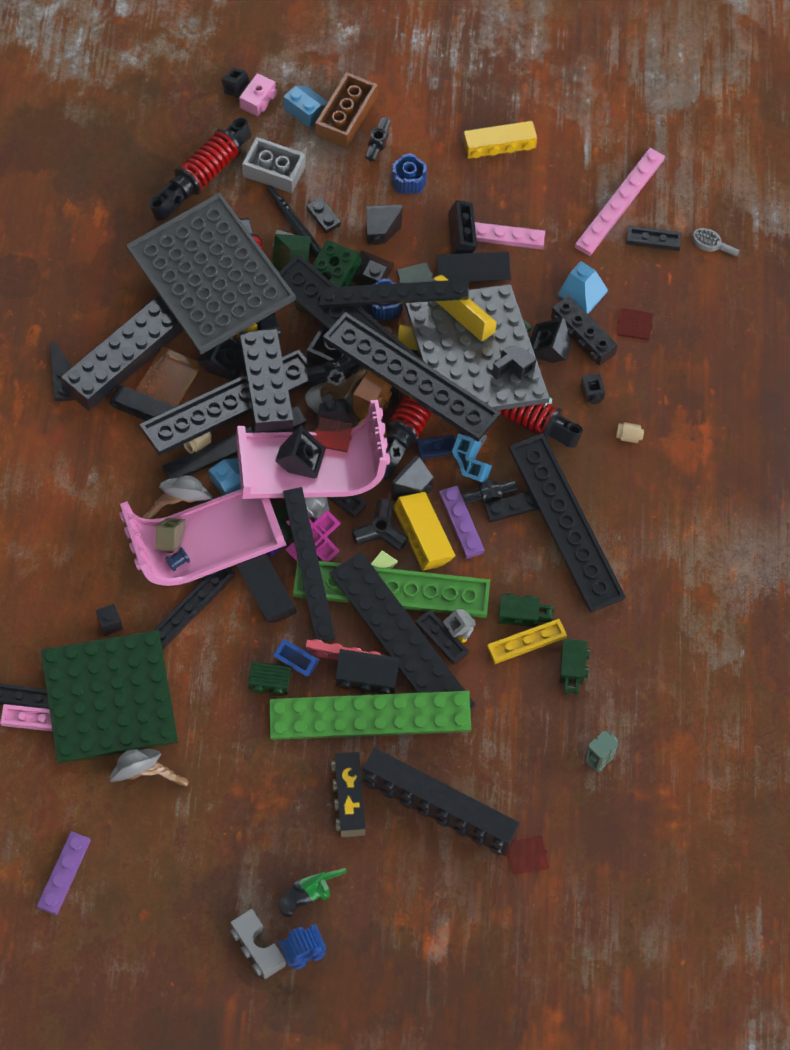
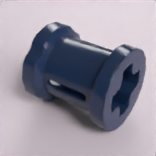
(177, 559)

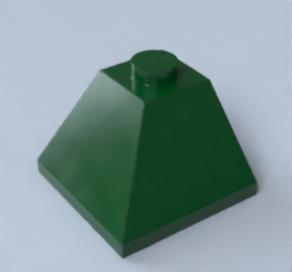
(287, 247)

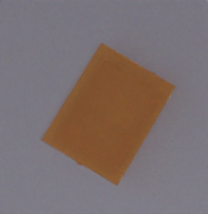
(169, 376)

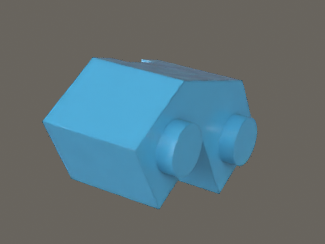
(465, 452)

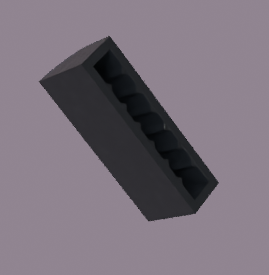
(474, 266)
(267, 588)

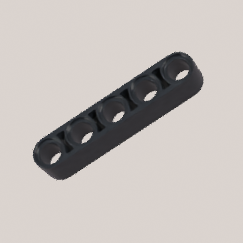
(138, 403)

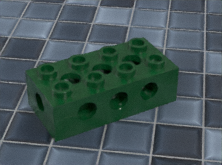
(336, 264)

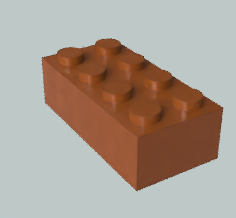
(346, 110)

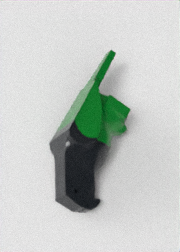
(307, 891)

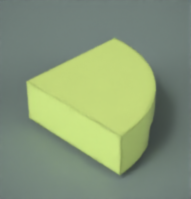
(384, 560)

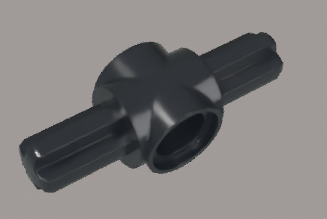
(378, 139)
(489, 491)

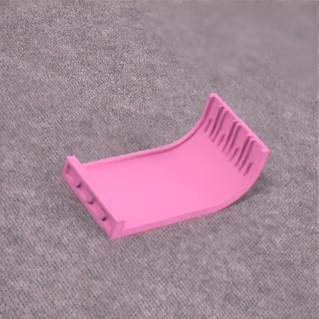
(339, 473)
(214, 537)

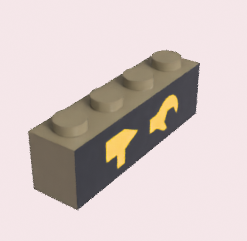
(350, 794)

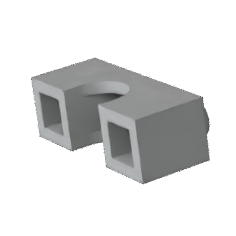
(266, 960)

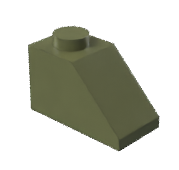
(169, 534)

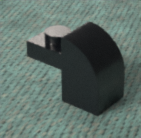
(515, 360)

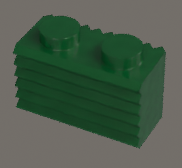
(269, 678)

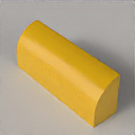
(469, 315)
(423, 530)

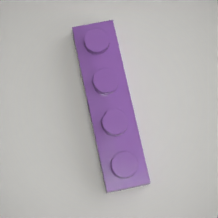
(461, 522)
(63, 873)

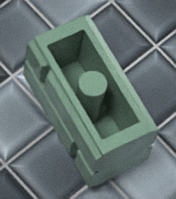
(601, 751)

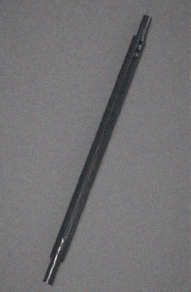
(298, 226)

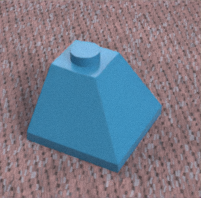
(583, 287)
(226, 476)

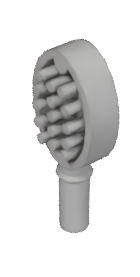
(711, 241)

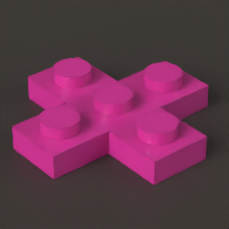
(321, 529)

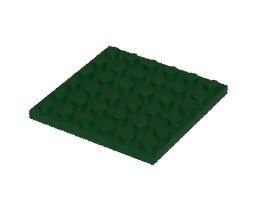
(108, 696)

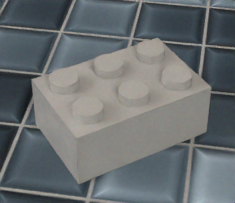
(274, 165)

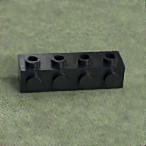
(585, 331)

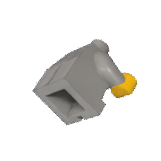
(460, 624)

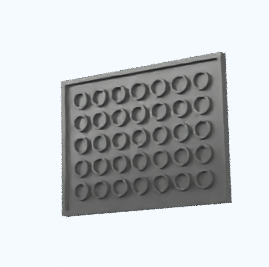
(210, 273)
(468, 361)

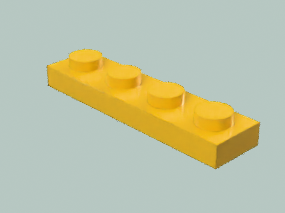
(526, 641)

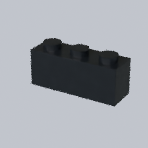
(462, 228)

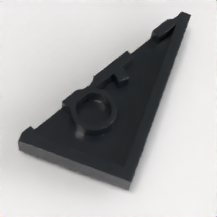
(60, 366)

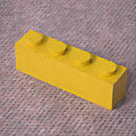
(500, 139)

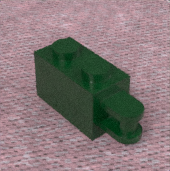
(523, 610)
(573, 664)

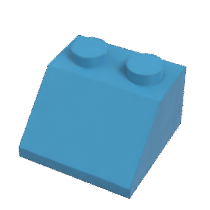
(304, 104)

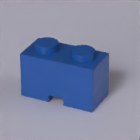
(296, 657)

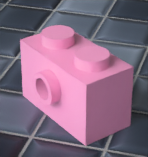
(257, 95)

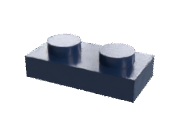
(436, 447)

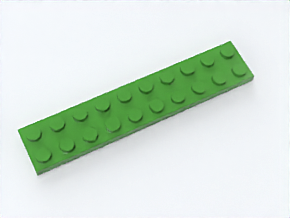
(416, 590)
(370, 715)

